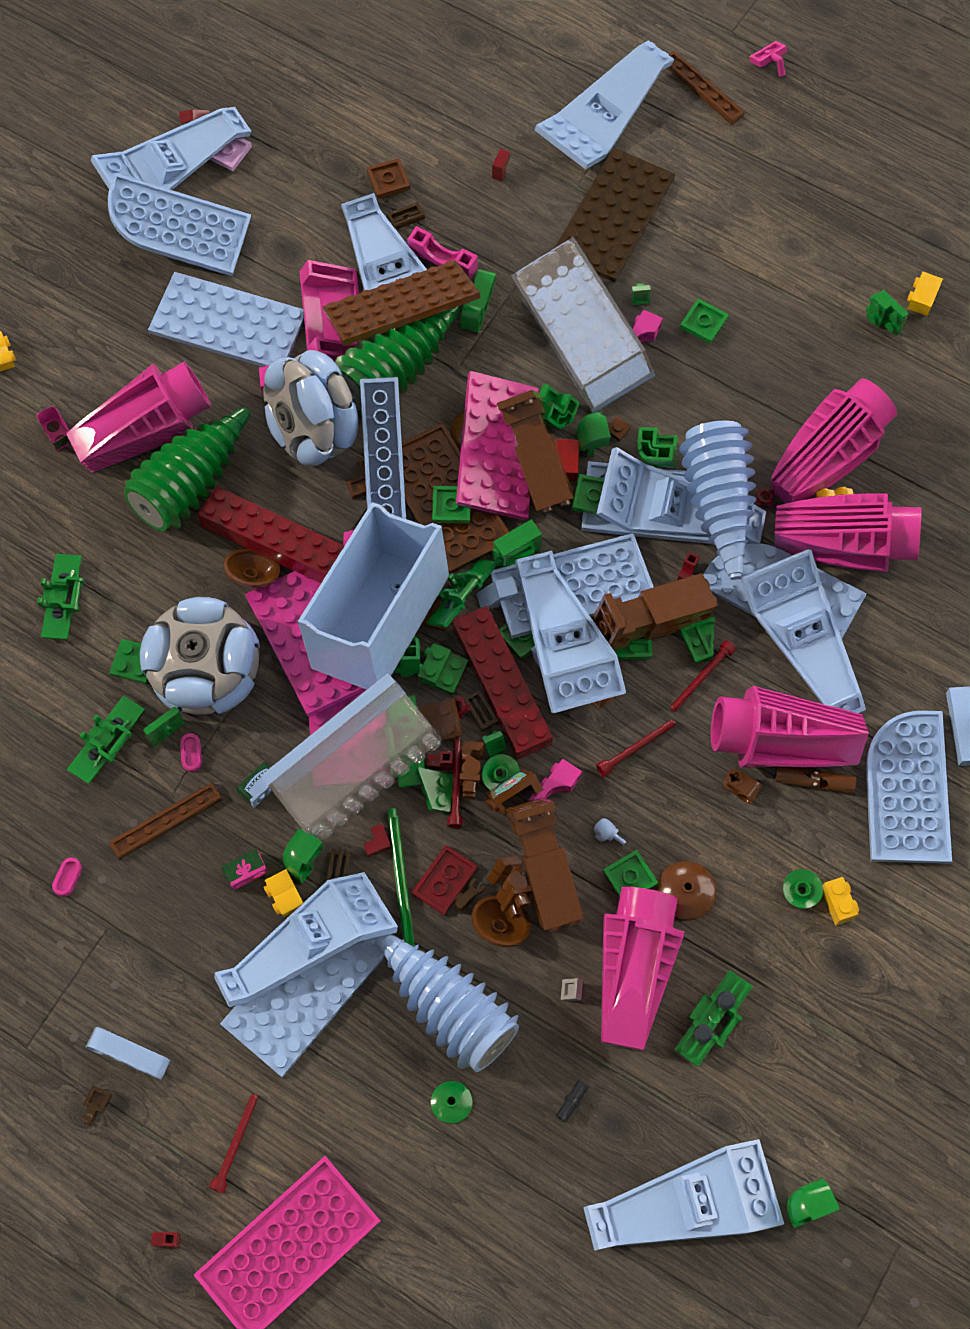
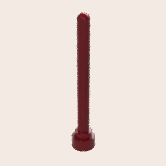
(726, 649)
(606, 766)
(455, 820)
(219, 1182)

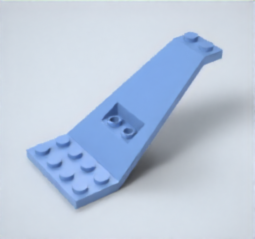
(599, 115)
(377, 244)
(576, 668)
(324, 925)
(730, 1188)

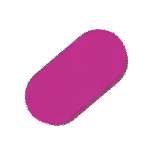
(191, 752)
(67, 877)

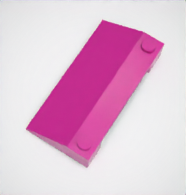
(319, 286)

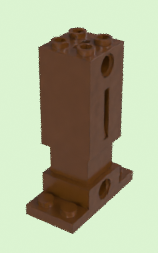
(537, 451)
(655, 611)
(545, 864)

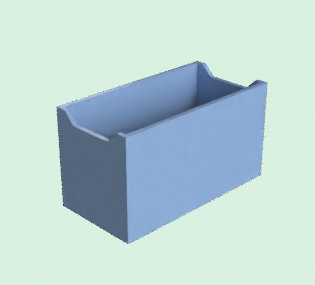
(357, 617)

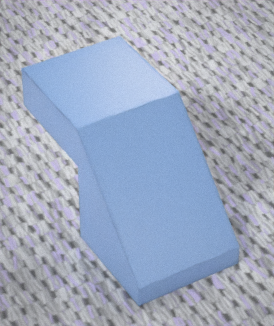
(496, 592)

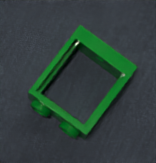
(517, 544)

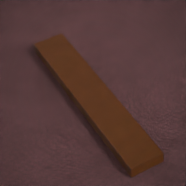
(705, 89)
(165, 821)

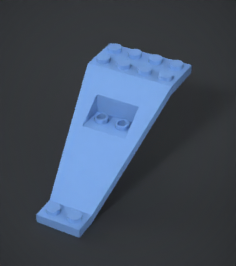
(175, 154)
(655, 500)
(791, 599)

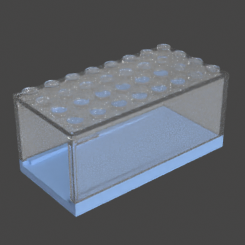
(583, 325)
(352, 758)

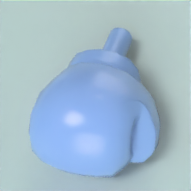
(606, 830)

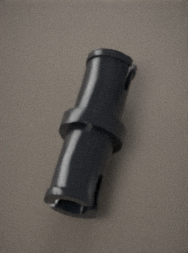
(572, 1101)

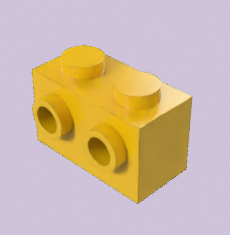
(924, 294)
(839, 901)

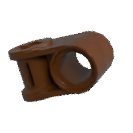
(743, 786)

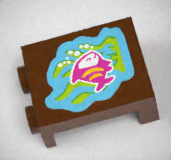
(510, 787)

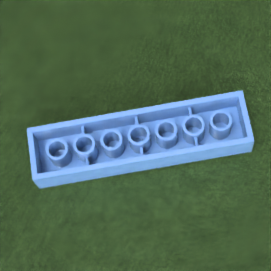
(383, 444)

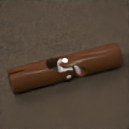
(811, 778)

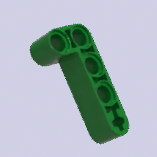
(474, 311)

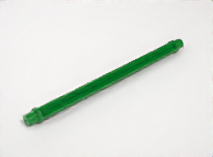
(400, 876)

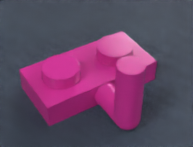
(770, 53)

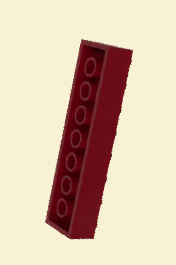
(269, 534)
(502, 683)

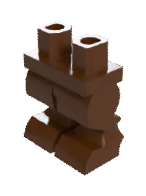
(470, 777)
(514, 892)

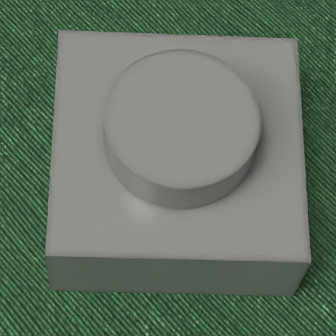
(571, 989)

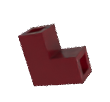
(190, 115)
(499, 164)
(689, 566)
(441, 762)
(379, 843)
(166, 1239)

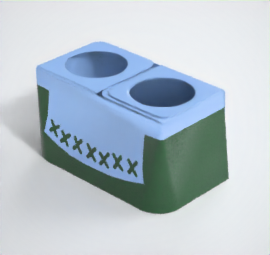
(254, 788)

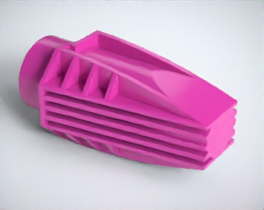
(139, 417)
(833, 441)
(850, 530)
(786, 731)
(636, 964)

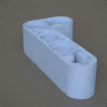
(127, 1052)

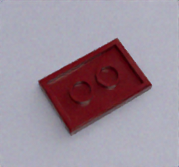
(444, 880)

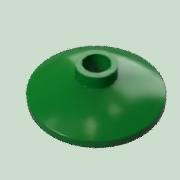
(501, 761)
(809, 882)
(451, 1113)

